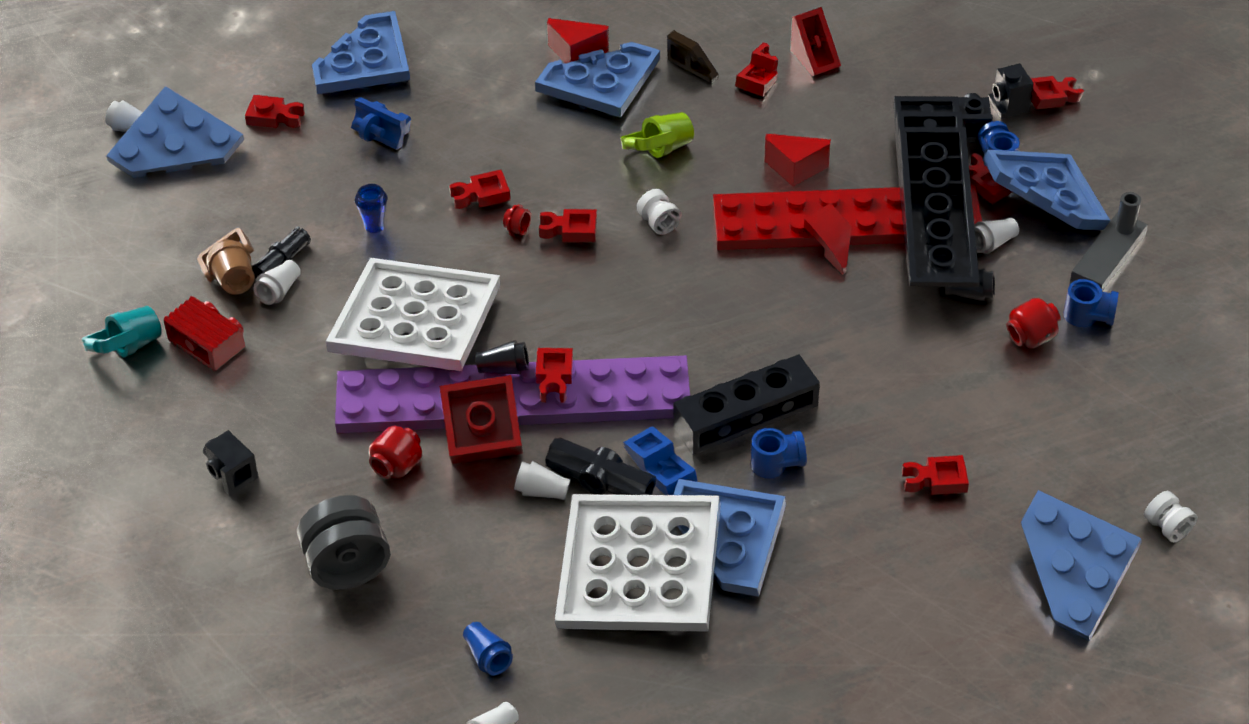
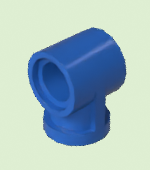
(997, 136)
(1088, 303)
(775, 451)

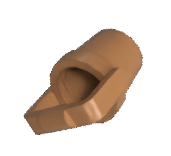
(229, 262)

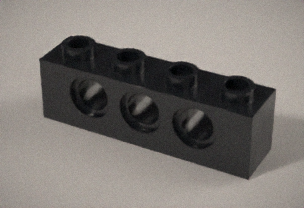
(745, 404)

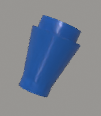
(489, 650)

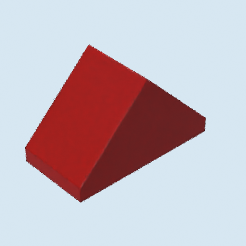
(575, 38)
(813, 42)
(796, 156)

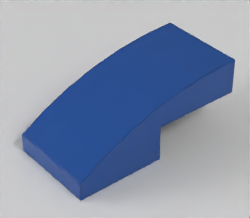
(656, 456)

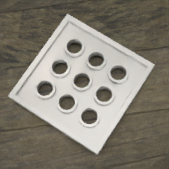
(373, 291)
(650, 610)

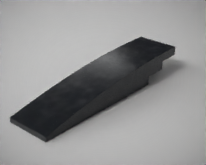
(935, 191)

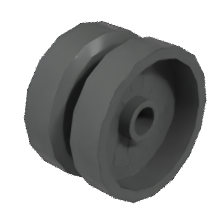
(343, 542)

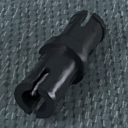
(282, 251)

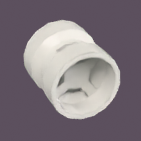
(660, 213)
(1170, 516)

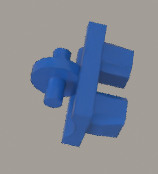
(378, 123)

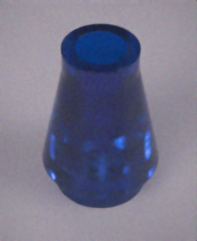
(372, 204)

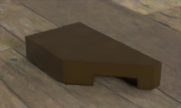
(690, 56)

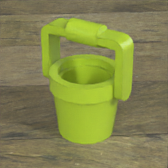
(661, 134)

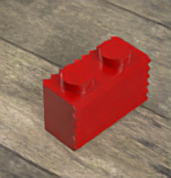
(204, 332)

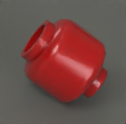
(1033, 323)
(395, 452)

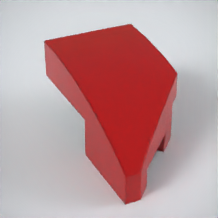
(760, 73)
(832, 233)

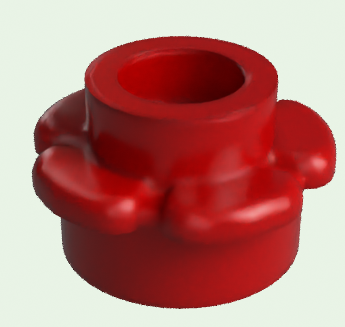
(517, 220)

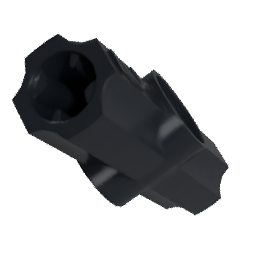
(598, 470)

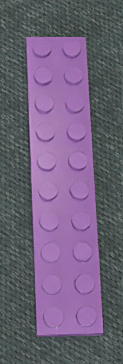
(598, 393)

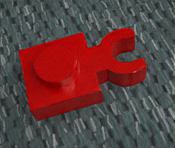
(1051, 94)
(269, 111)
(984, 181)
(484, 188)
(574, 225)
(554, 371)
(941, 474)

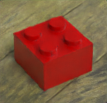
(481, 419)

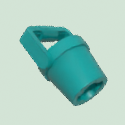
(125, 332)

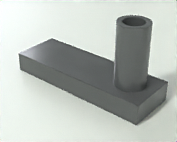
(1113, 244)

